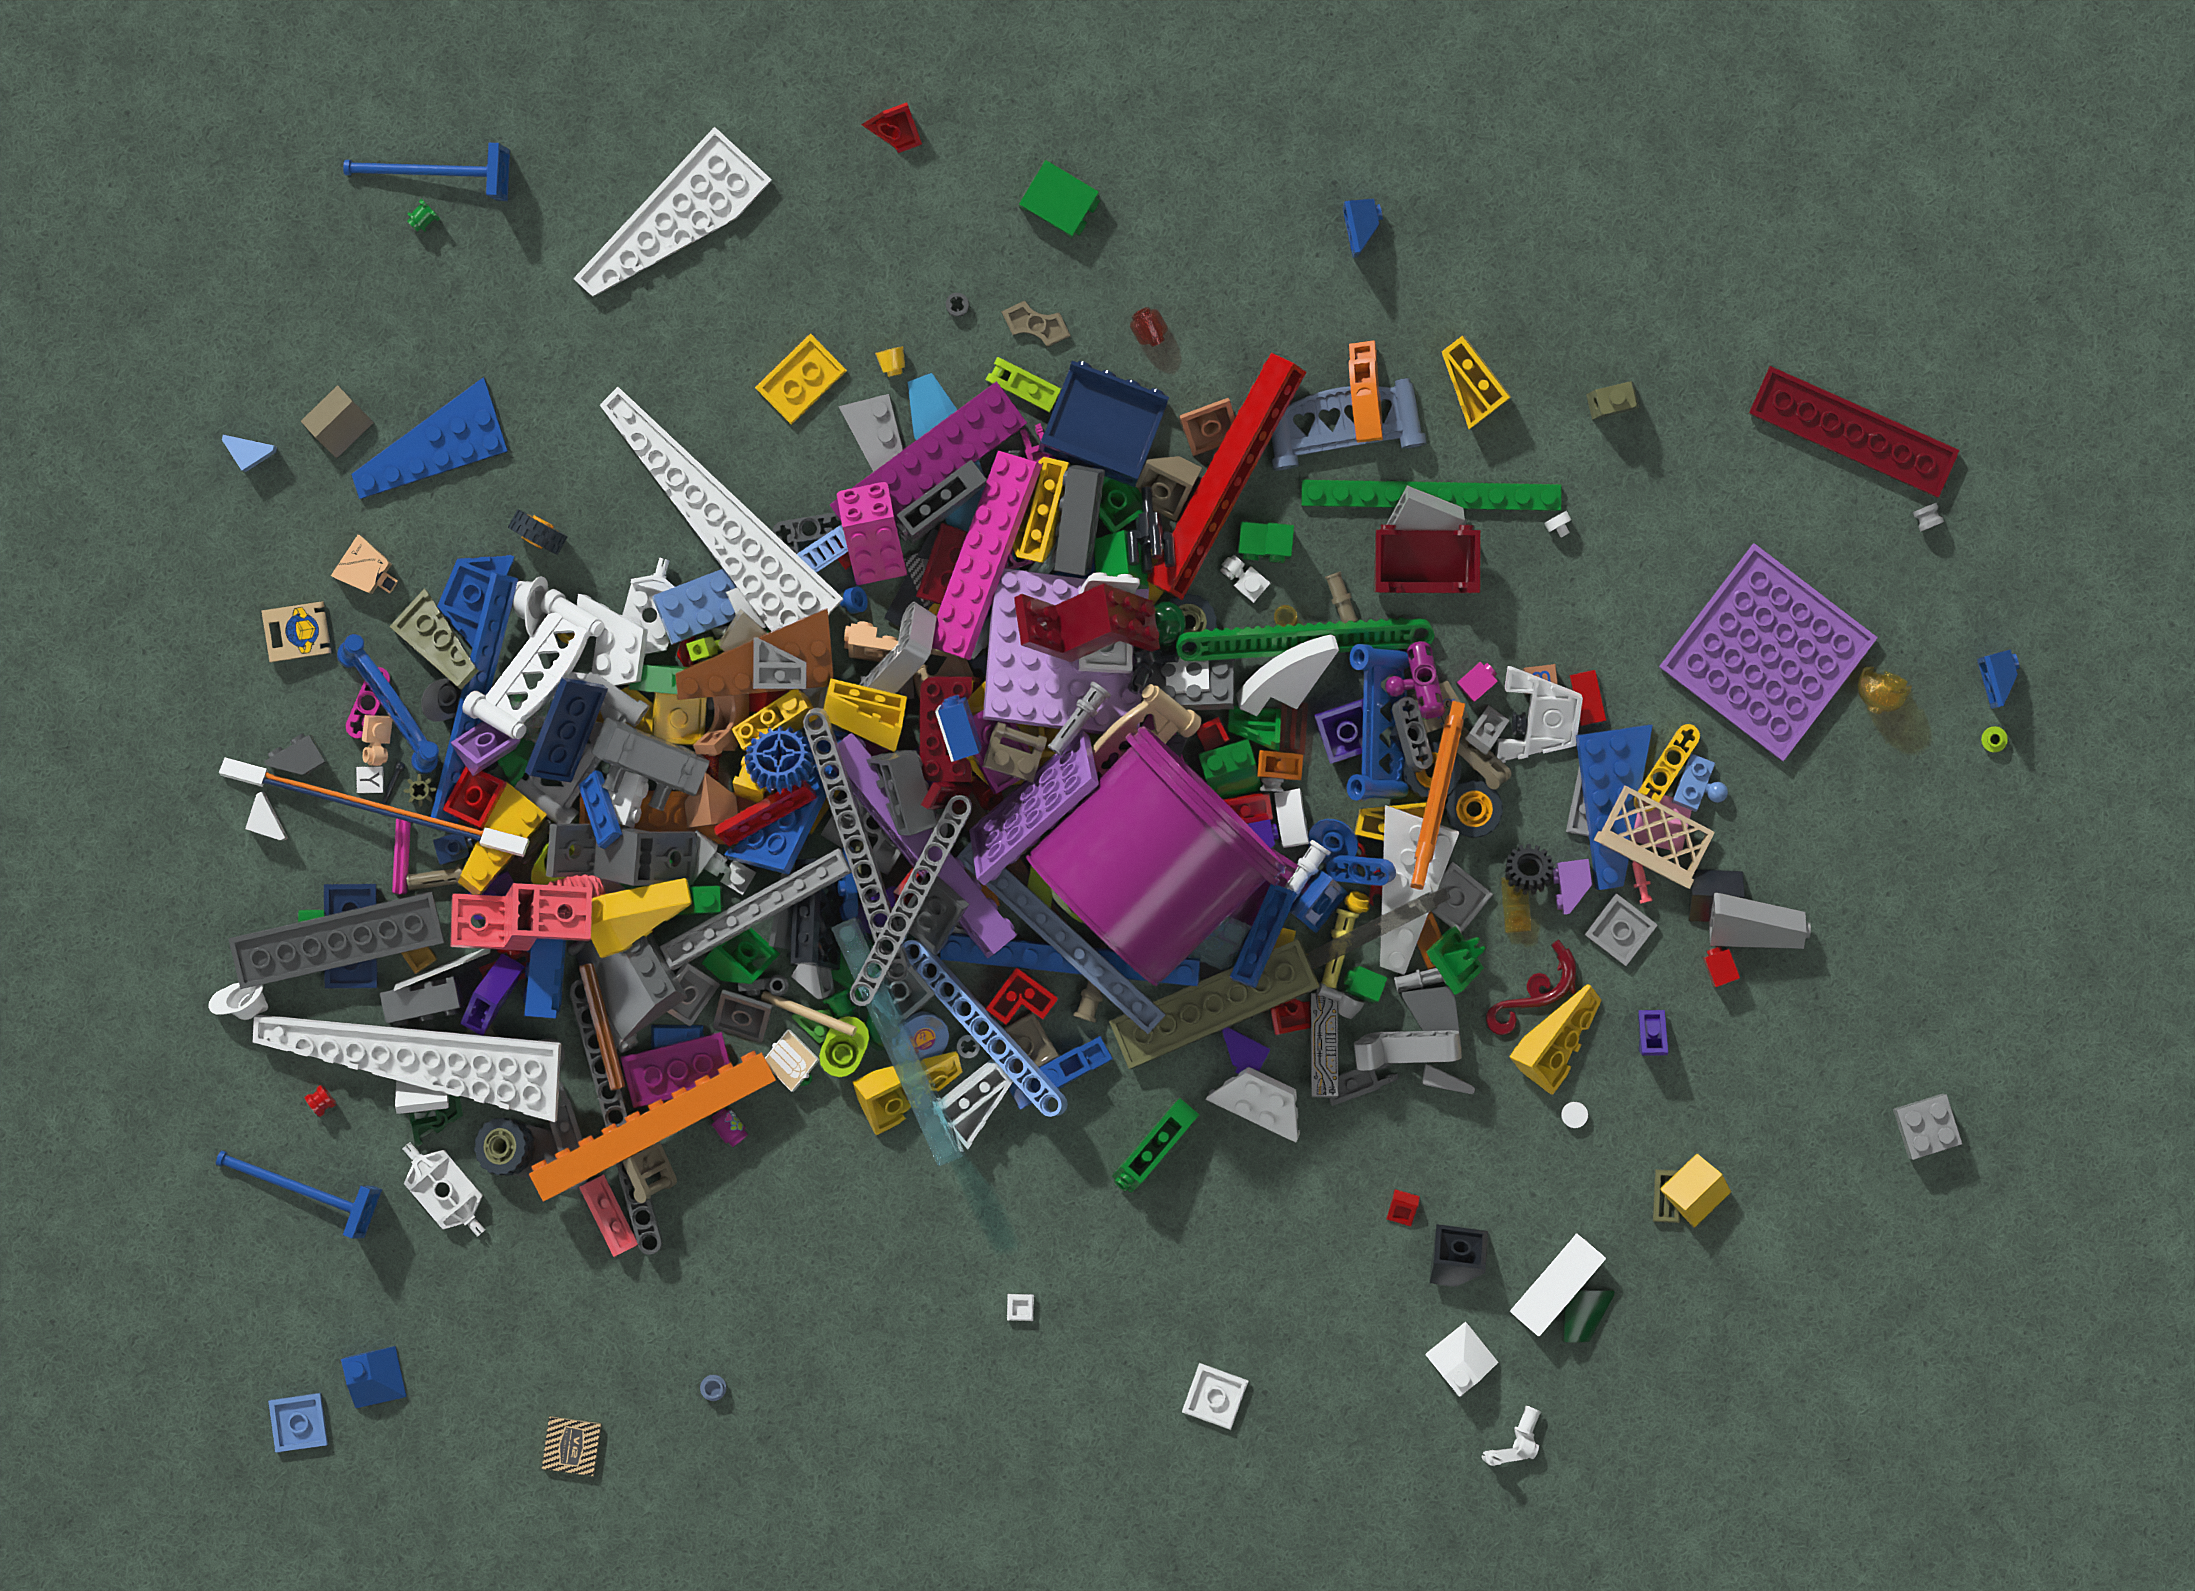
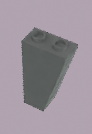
(939, 502)

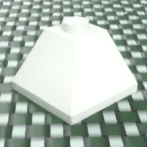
(1462, 1359)

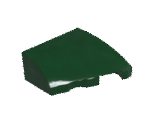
(434, 1120)
(1584, 1314)

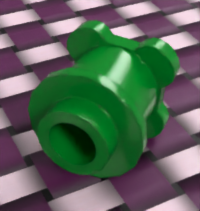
(422, 216)
(840, 1004)

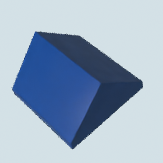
(1317, 900)

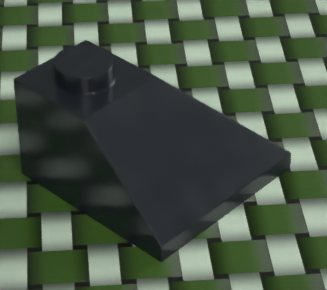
(1458, 1255)

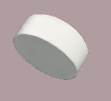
(1574, 1114)

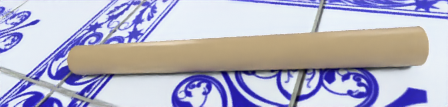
(809, 1013)

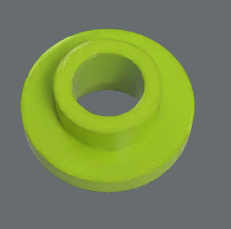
(1985, 739)

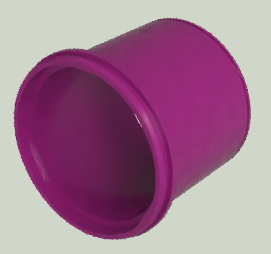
(1153, 858)

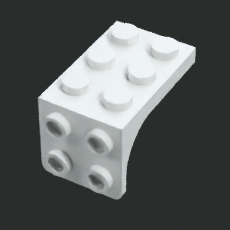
(1117, 656)

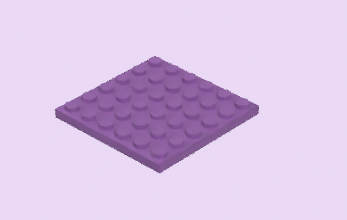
(1768, 652)

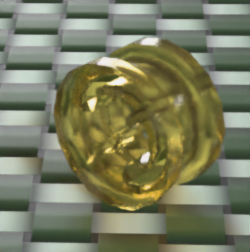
(1289, 610)

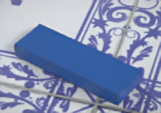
(600, 810)

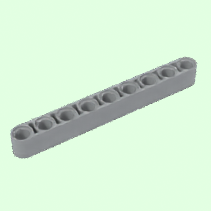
(900, 908)

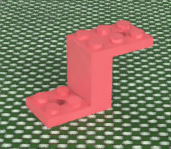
(521, 917)

